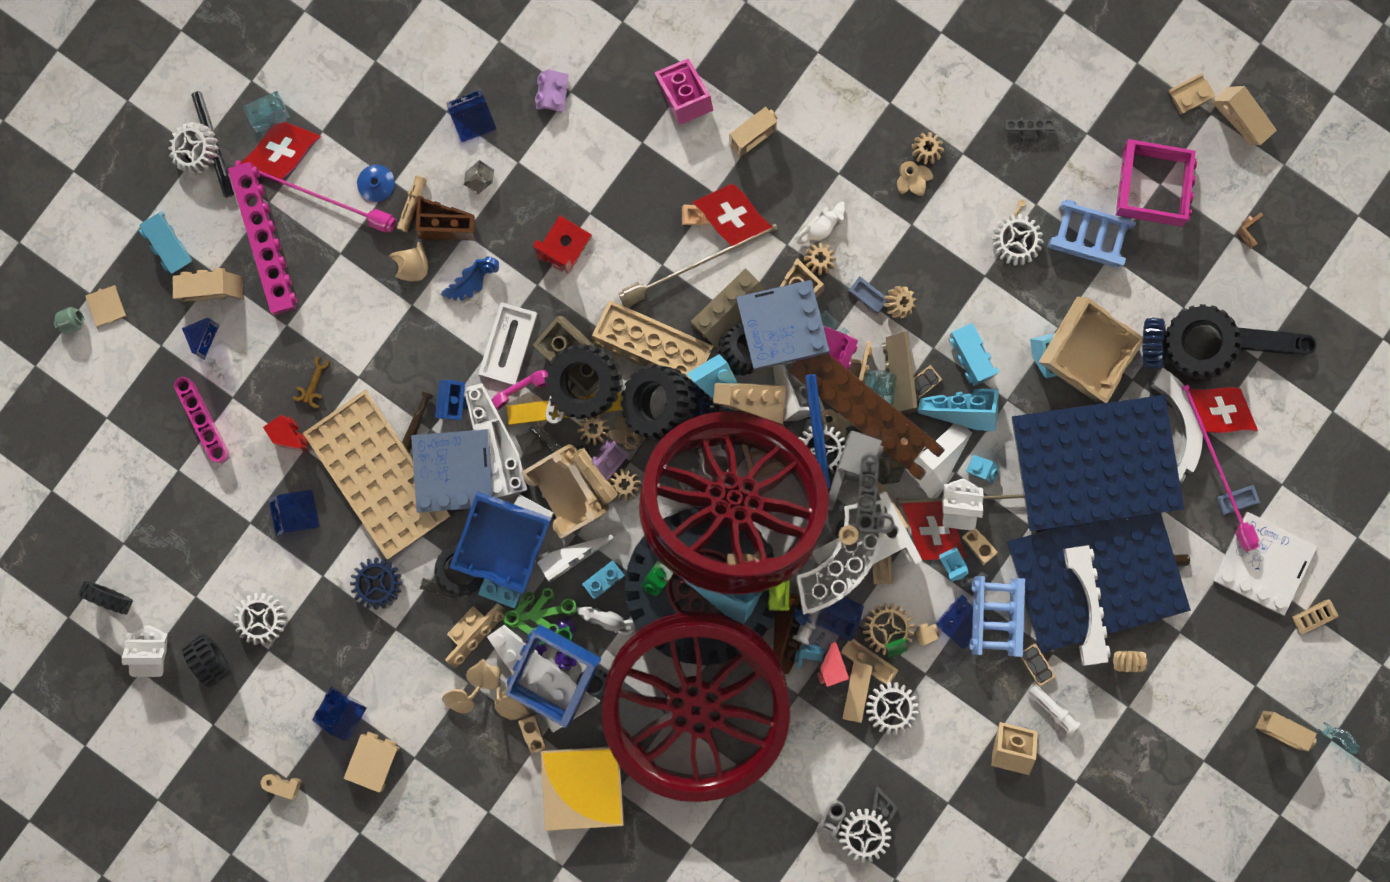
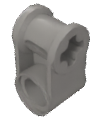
(831, 821)

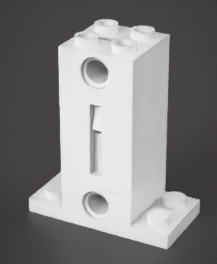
(888, 545)

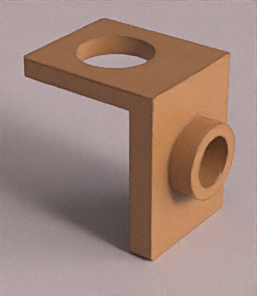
(1243, 231)

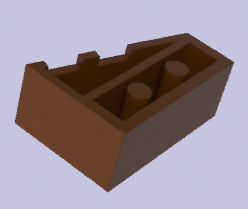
(443, 222)

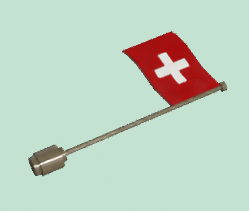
(732, 219)
(927, 526)

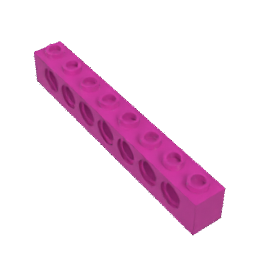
(239, 175)

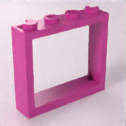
(1162, 152)

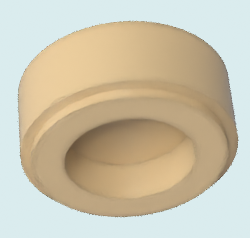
(848, 535)

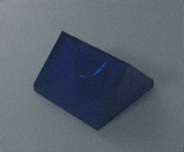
(200, 336)

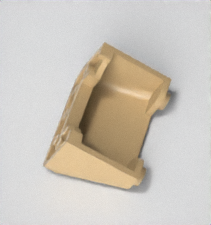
(565, 491)

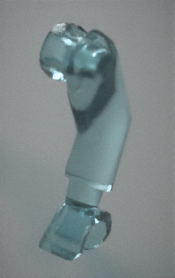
(1345, 737)

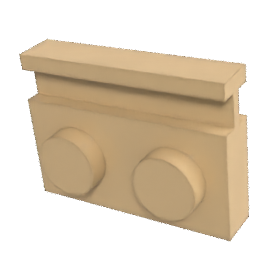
(1191, 93)

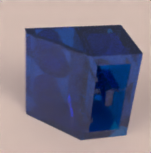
(841, 618)
(339, 714)

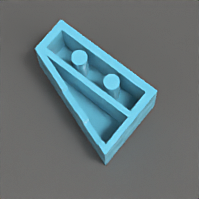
(165, 242)
(972, 355)
(711, 372)

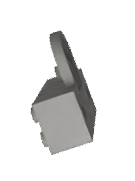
(850, 460)

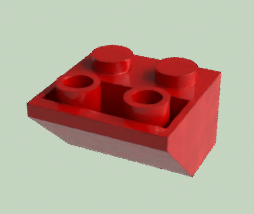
(284, 433)

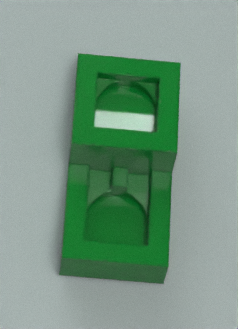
(896, 648)

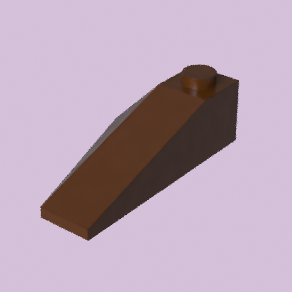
(785, 628)

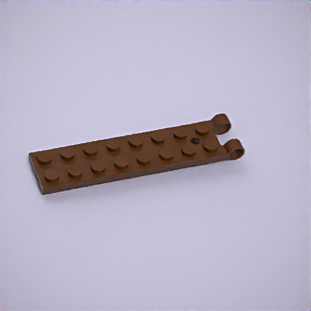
(867, 411)

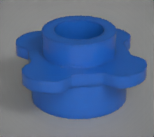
(800, 617)

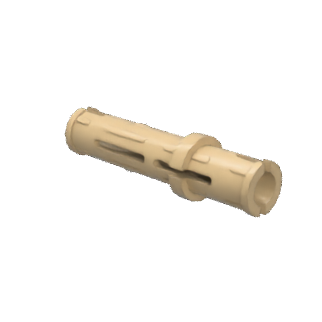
(411, 204)

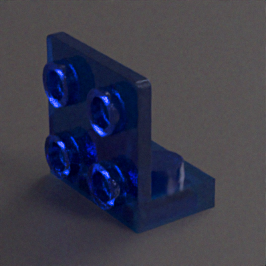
(471, 115)
(293, 512)
(958, 621)

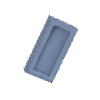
(867, 295)
(1243, 498)

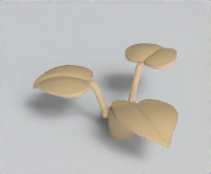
(486, 677)

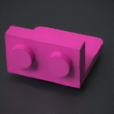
(841, 346)

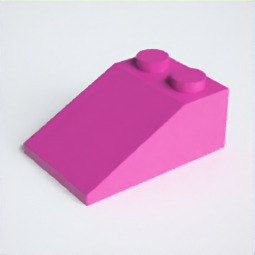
(684, 91)

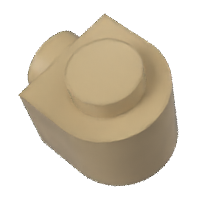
(926, 634)

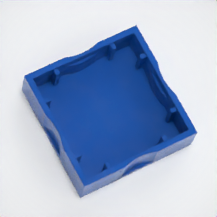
(500, 542)

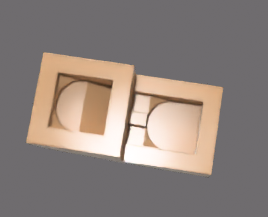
(693, 216)

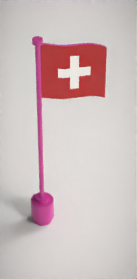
(283, 150)
(1223, 412)

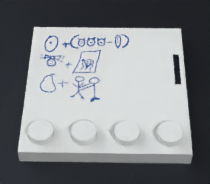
(1268, 572)

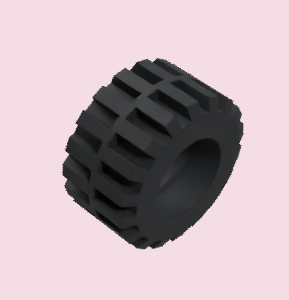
(729, 351)
(206, 660)

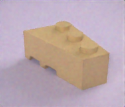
(1244, 114)
(207, 285)

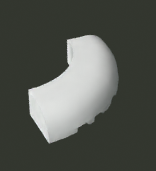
(844, 567)

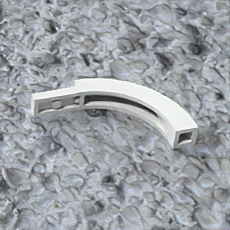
(1192, 436)

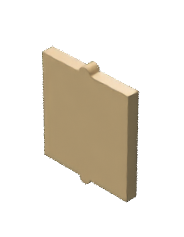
(105, 306)

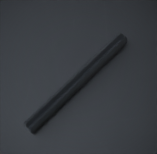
(219, 164)

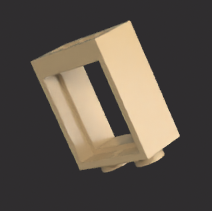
(753, 131)
(1286, 731)

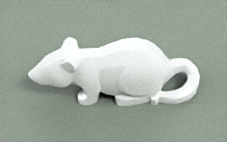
(821, 227)
(608, 620)

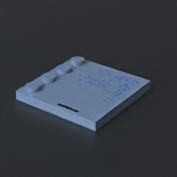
(782, 325)
(451, 469)

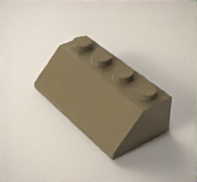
(723, 310)
(560, 336)
(900, 363)

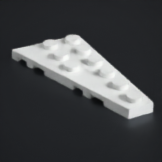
(540, 675)

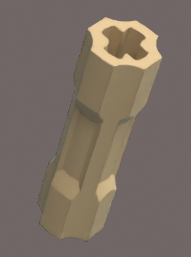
(585, 464)

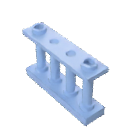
(1078, 247)
(1016, 617)

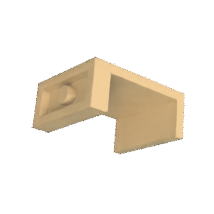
(371, 761)

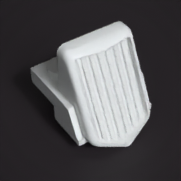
(962, 504)
(145, 652)

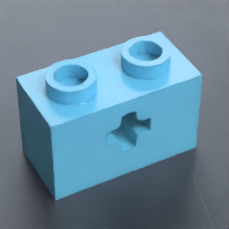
(603, 580)
(499, 594)

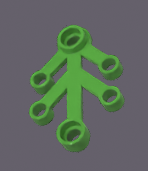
(536, 613)

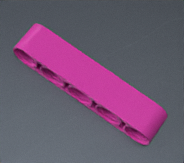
(194, 414)

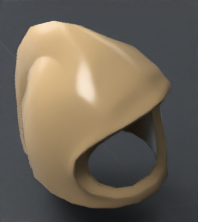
(411, 263)

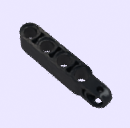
(1276, 341)

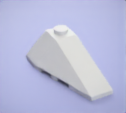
(940, 468)
(562, 560)

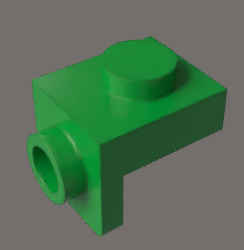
(656, 579)

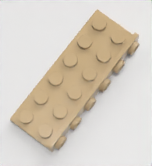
(648, 340)

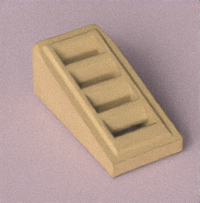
(1328, 606)

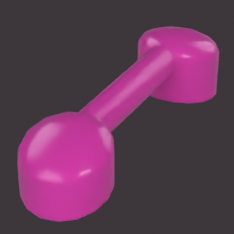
(536, 378)

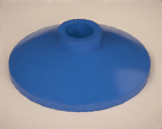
(382, 189)

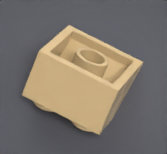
(1014, 748)

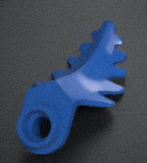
(471, 279)

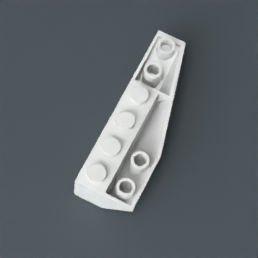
(505, 458)

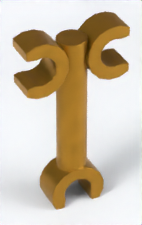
(309, 396)

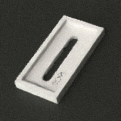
(490, 363)

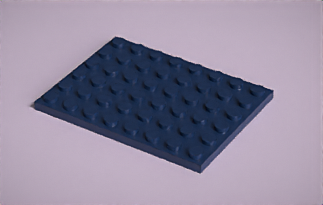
(1097, 463)
(1133, 570)

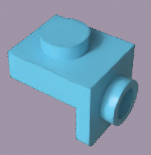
(983, 469)
(954, 564)
(810, 652)

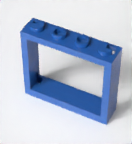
(535, 701)

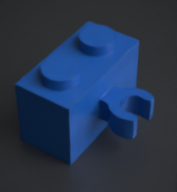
(450, 400)

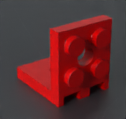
(560, 256)

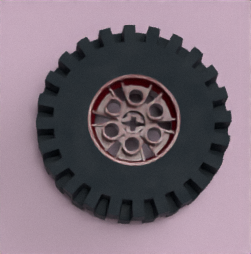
(647, 608)

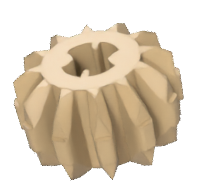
(919, 146)
(815, 262)
(893, 302)
(601, 428)
(630, 488)
(1130, 661)

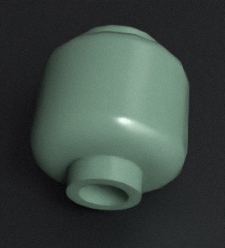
(69, 320)

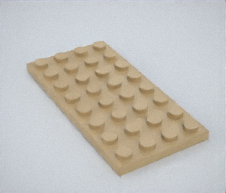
(373, 473)

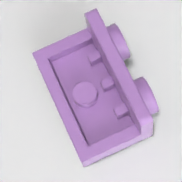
(551, 90)
(609, 458)

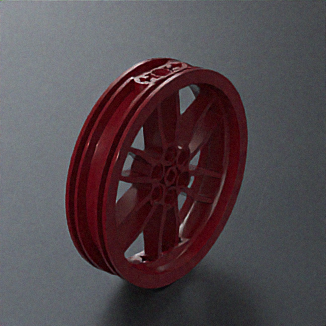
(733, 502)
(640, 764)

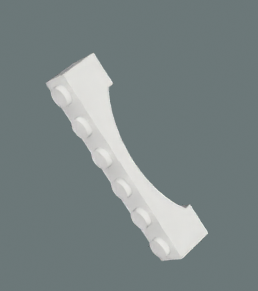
(1094, 647)

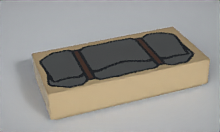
(925, 381)
(1037, 665)

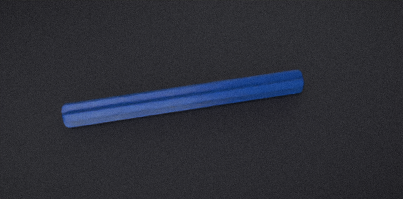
(817, 427)

